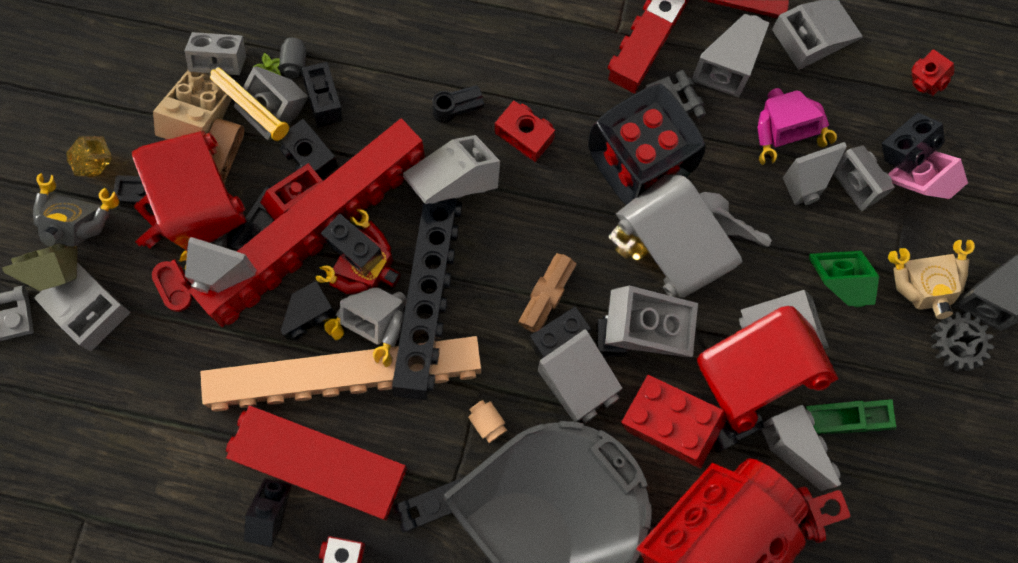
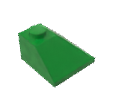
(848, 276)

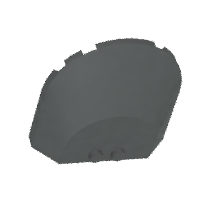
(555, 499)

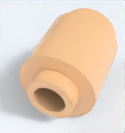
(487, 421)

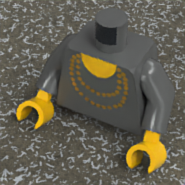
(69, 219)

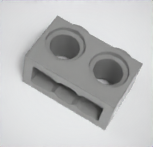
(212, 51)

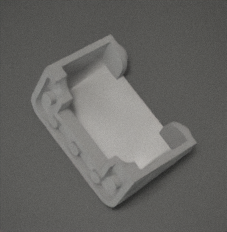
(680, 235)

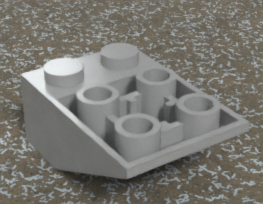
(815, 31)
(454, 171)
(83, 309)
(797, 444)

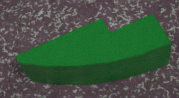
(853, 417)

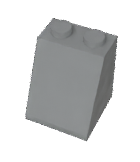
(731, 57)
(800, 300)
(580, 377)

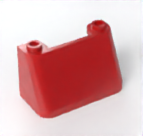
(187, 188)
(765, 364)

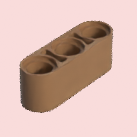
(229, 138)

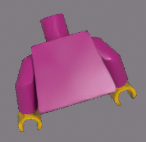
(791, 119)

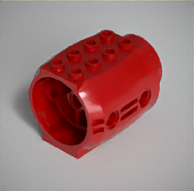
(731, 520)

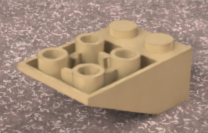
(190, 106)

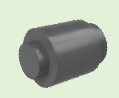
(292, 57)

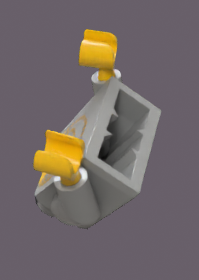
(373, 316)

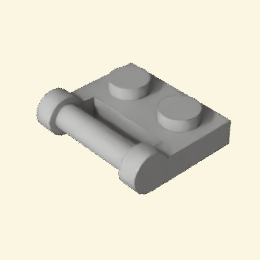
(17, 320)

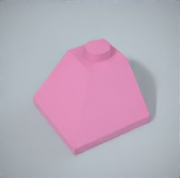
(937, 176)

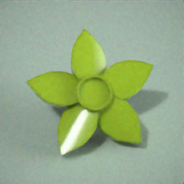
(269, 65)

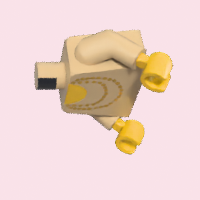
(932, 280)

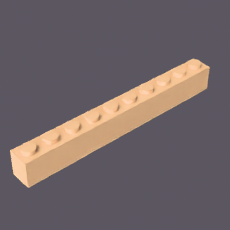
(327, 375)

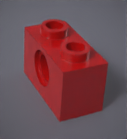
(532, 143)
(290, 191)

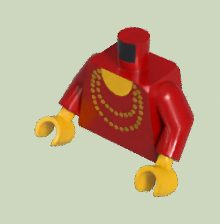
(348, 279)

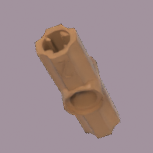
(547, 293)

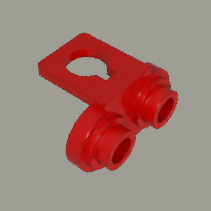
(151, 236)
(172, 285)
(814, 520)

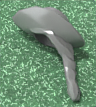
(720, 209)

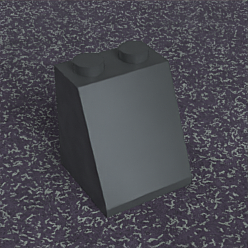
(994, 297)

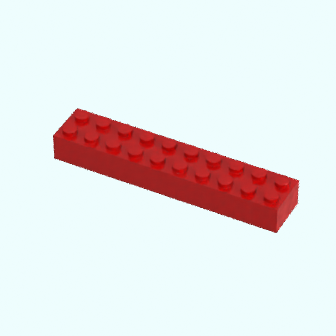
(298, 231)

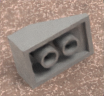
(651, 322)

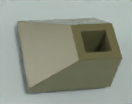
(45, 267)

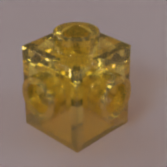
(88, 156)
(628, 244)

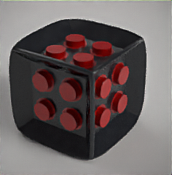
(645, 141)

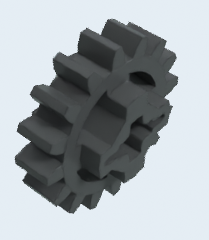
(959, 352)

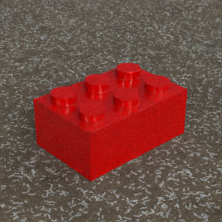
(674, 421)

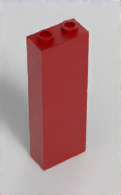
(316, 462)

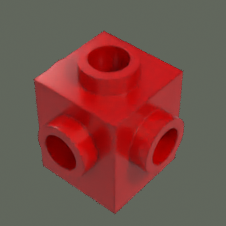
(932, 73)

